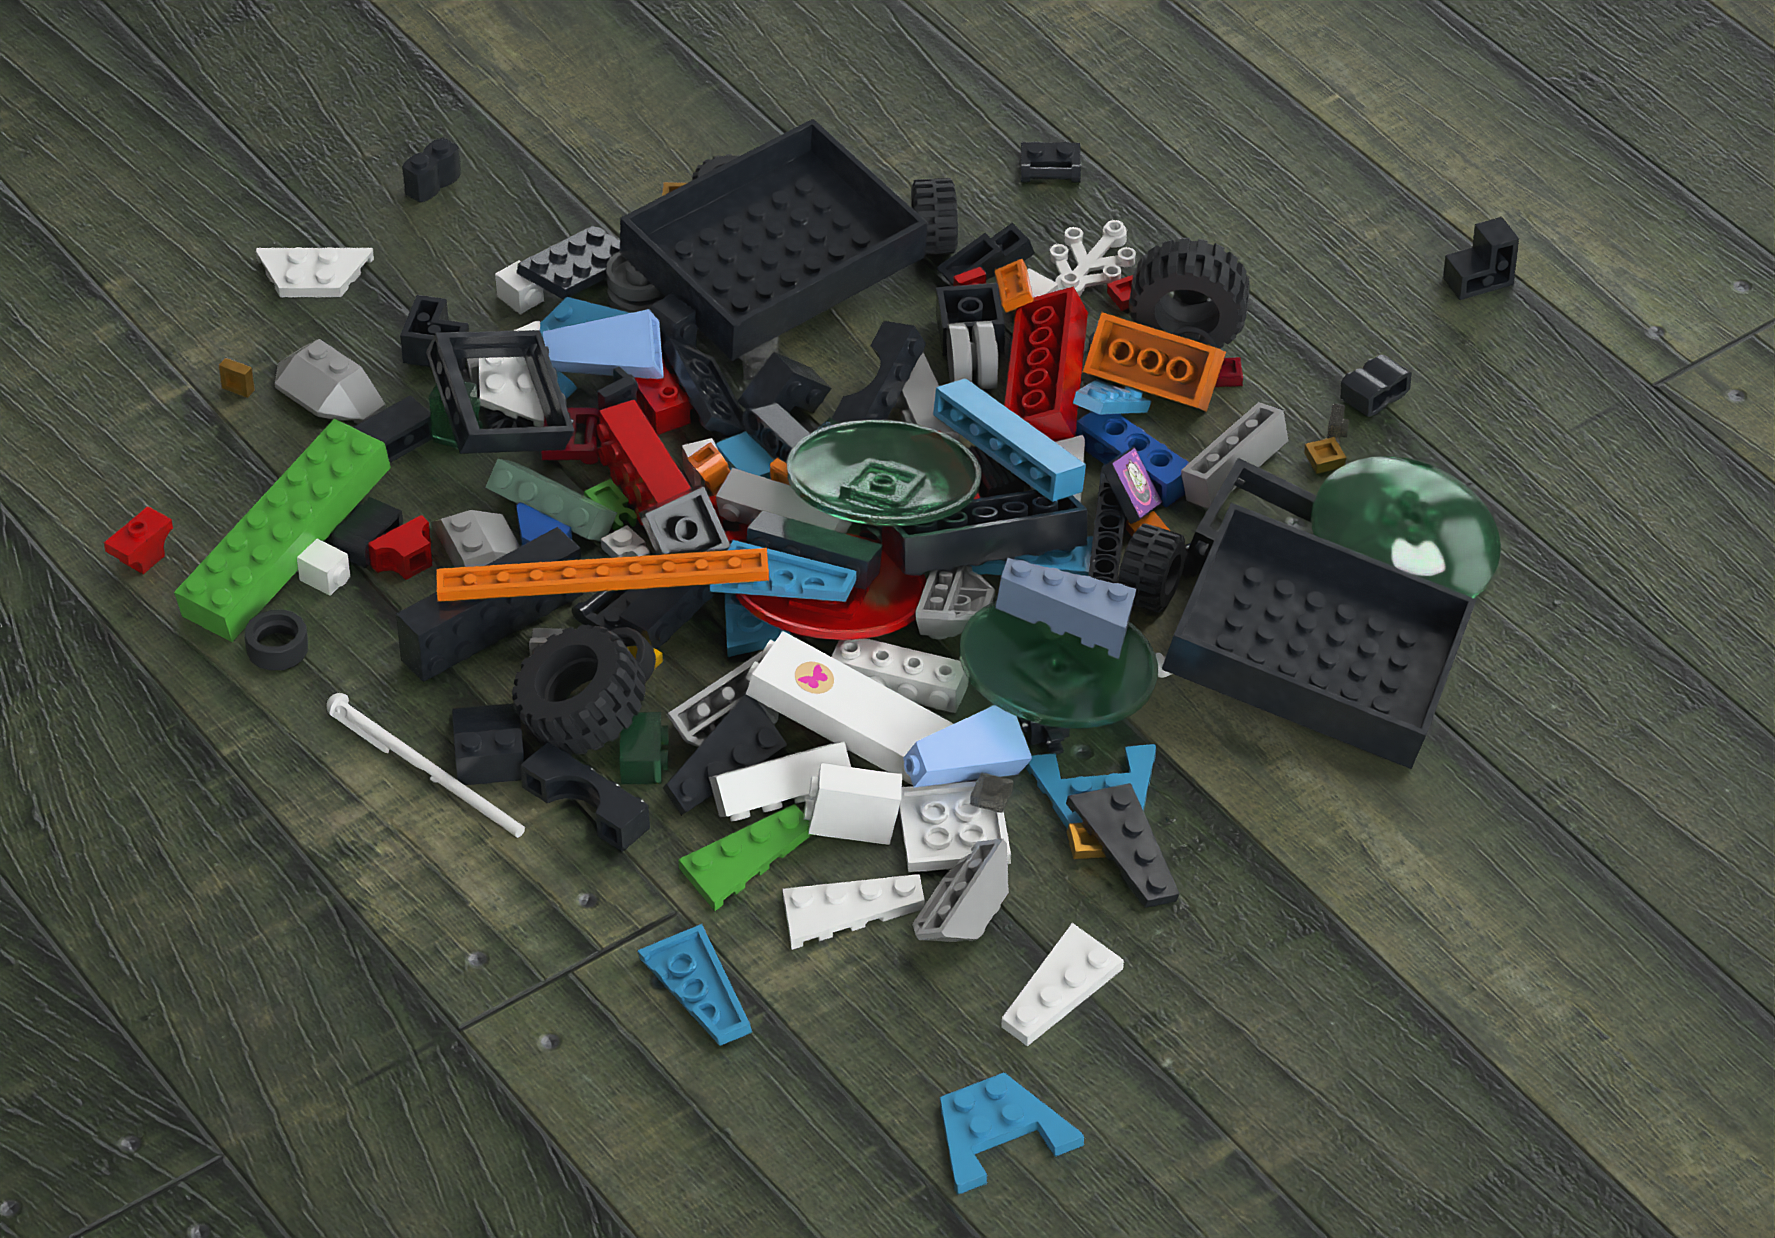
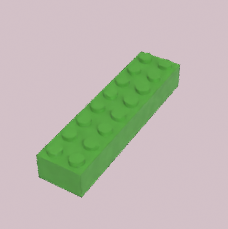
(287, 519)

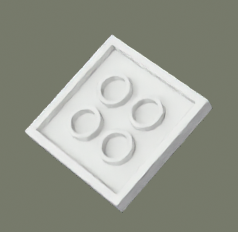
(943, 826)

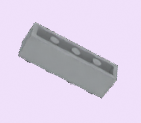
(918, 399)
(1250, 438)
(747, 495)

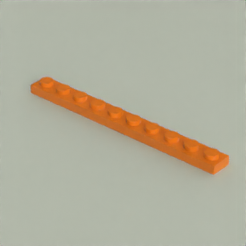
(602, 574)

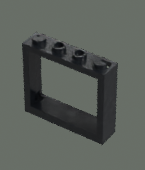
(498, 344)
(1259, 483)

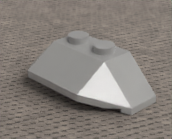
(328, 384)
(475, 537)
(951, 601)
(705, 710)
(966, 896)

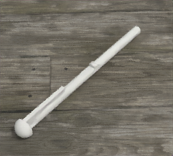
(340, 709)

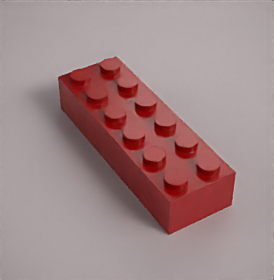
(1048, 362)
(637, 457)

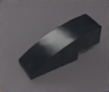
(989, 253)

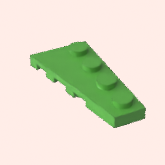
(735, 859)

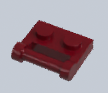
(585, 452)

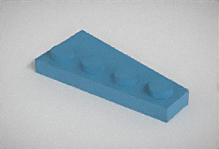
(1073, 561)
(794, 578)
(698, 981)

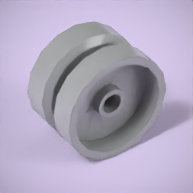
(975, 356)

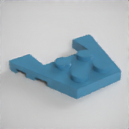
(574, 312)
(1046, 771)
(992, 1115)

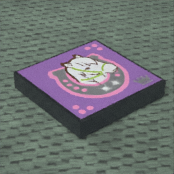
(1132, 485)

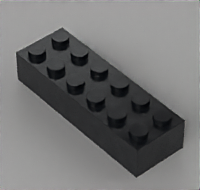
(988, 531)
(444, 633)

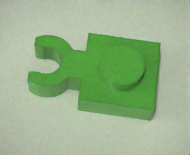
(611, 497)

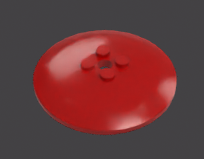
(879, 610)

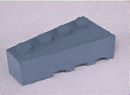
(1067, 603)

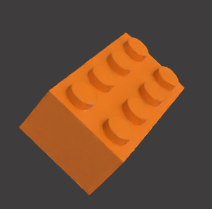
(1154, 361)

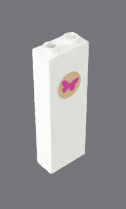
(840, 703)

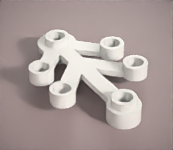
(1113, 236)

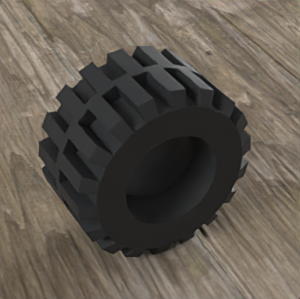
(937, 205)
(1153, 566)

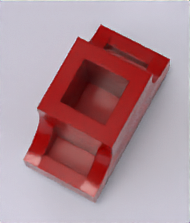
(141, 540)
(403, 549)

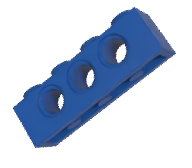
(1112, 434)

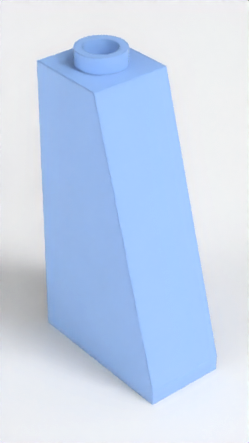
(606, 343)
(959, 753)

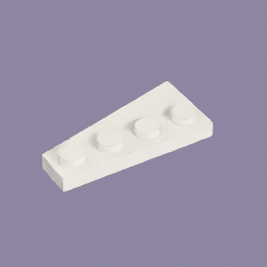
(837, 906)
(1061, 983)

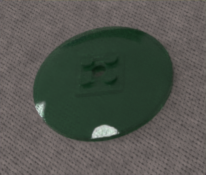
(883, 472)
(1453, 532)
(1054, 675)

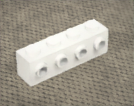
(909, 672)
(773, 781)

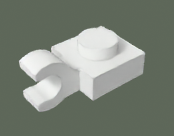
(624, 544)

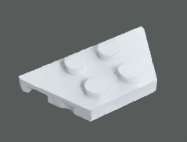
(313, 270)
(509, 387)

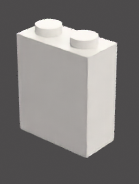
(853, 803)

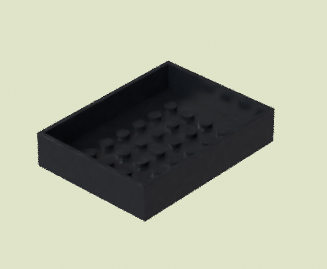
(773, 238)
(1320, 635)

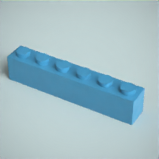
(1009, 440)

